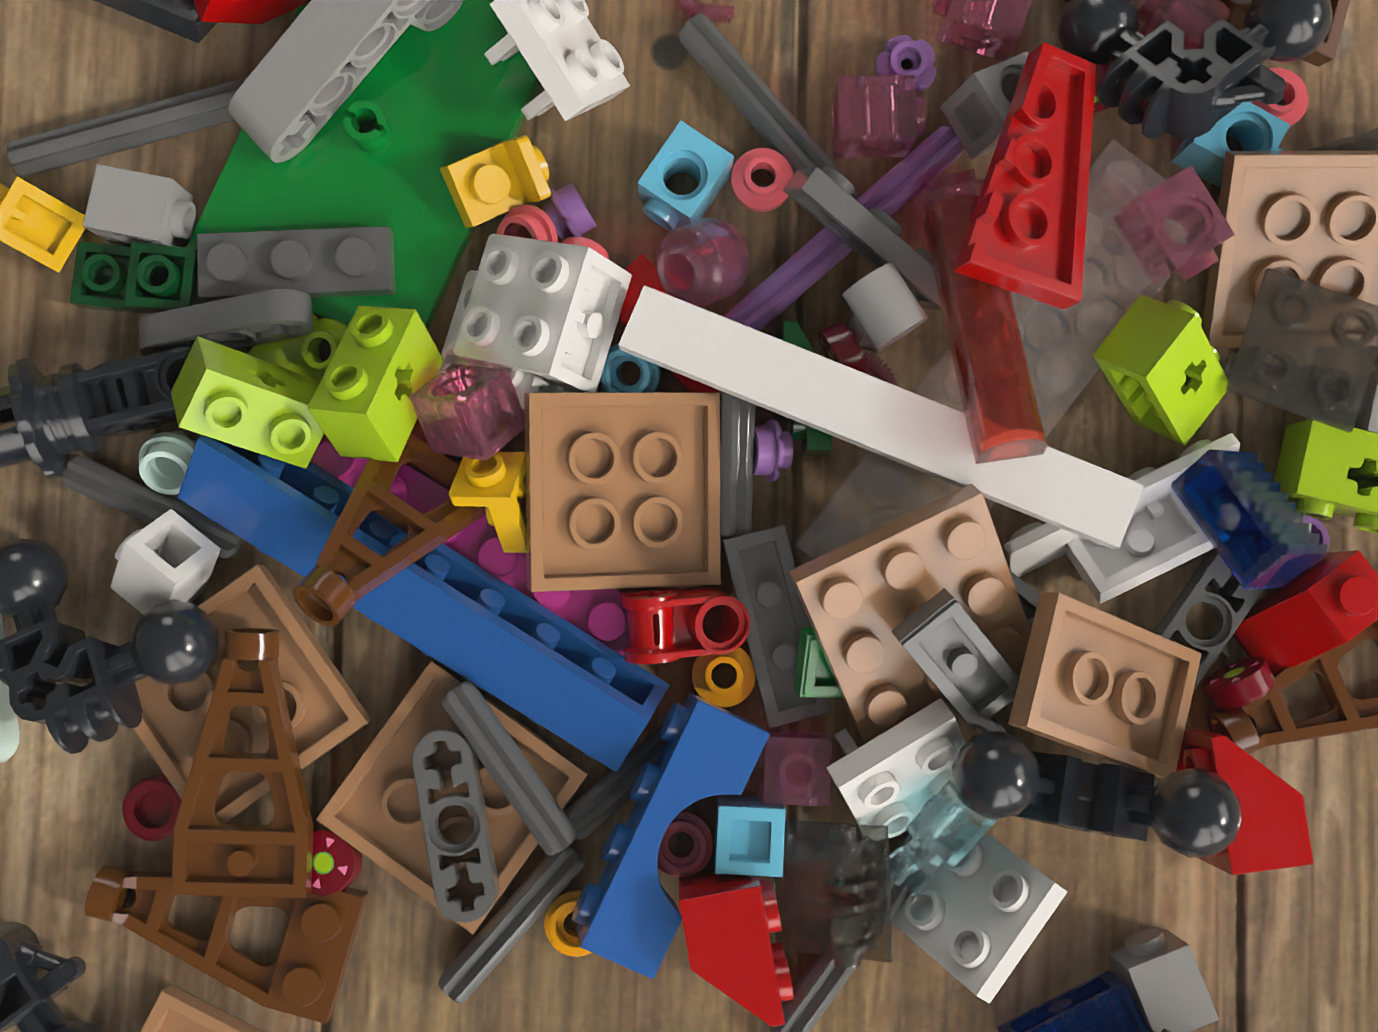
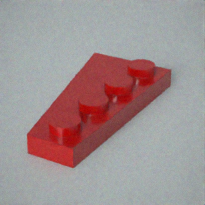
(1035, 192)

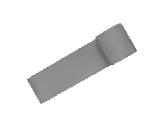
(321, 64)

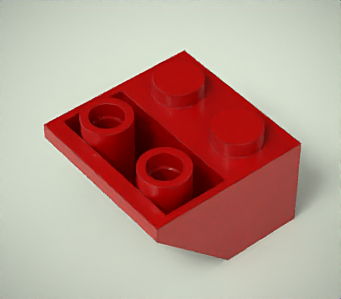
(1273, 812)
(730, 943)

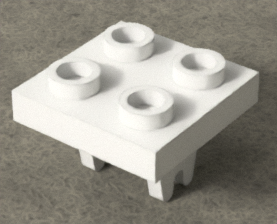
(562, 52)
(899, 769)
(980, 915)

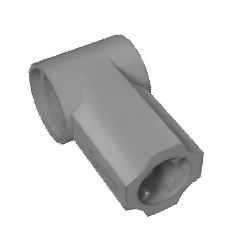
(882, 308)

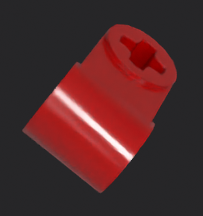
(669, 624)

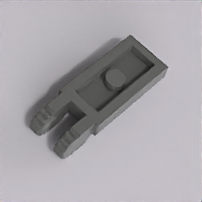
(959, 660)

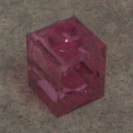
(982, 25)
(876, 116)
(1189, 204)
(469, 411)
(795, 768)

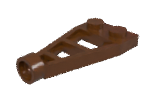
(324, 593)
(1272, 719)
(245, 857)
(311, 957)

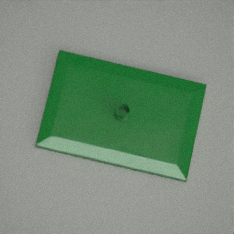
(383, 157)

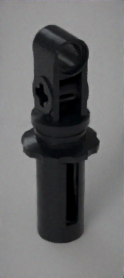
(83, 406)

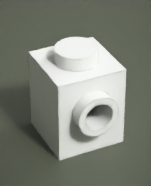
(164, 563)

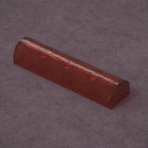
(983, 345)

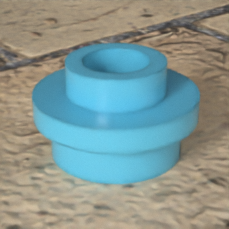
(611, 378)

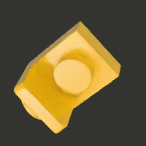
(497, 180)
(38, 224)
(501, 490)

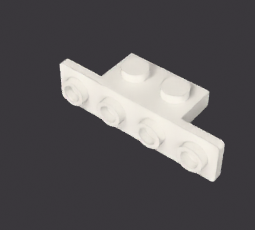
(1156, 539)

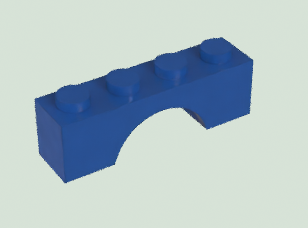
(629, 911)

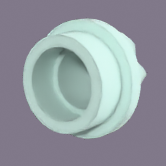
(165, 461)

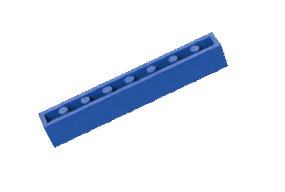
(437, 602)

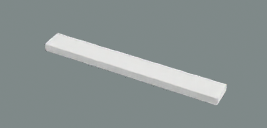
(874, 416)

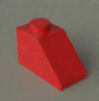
(1312, 612)

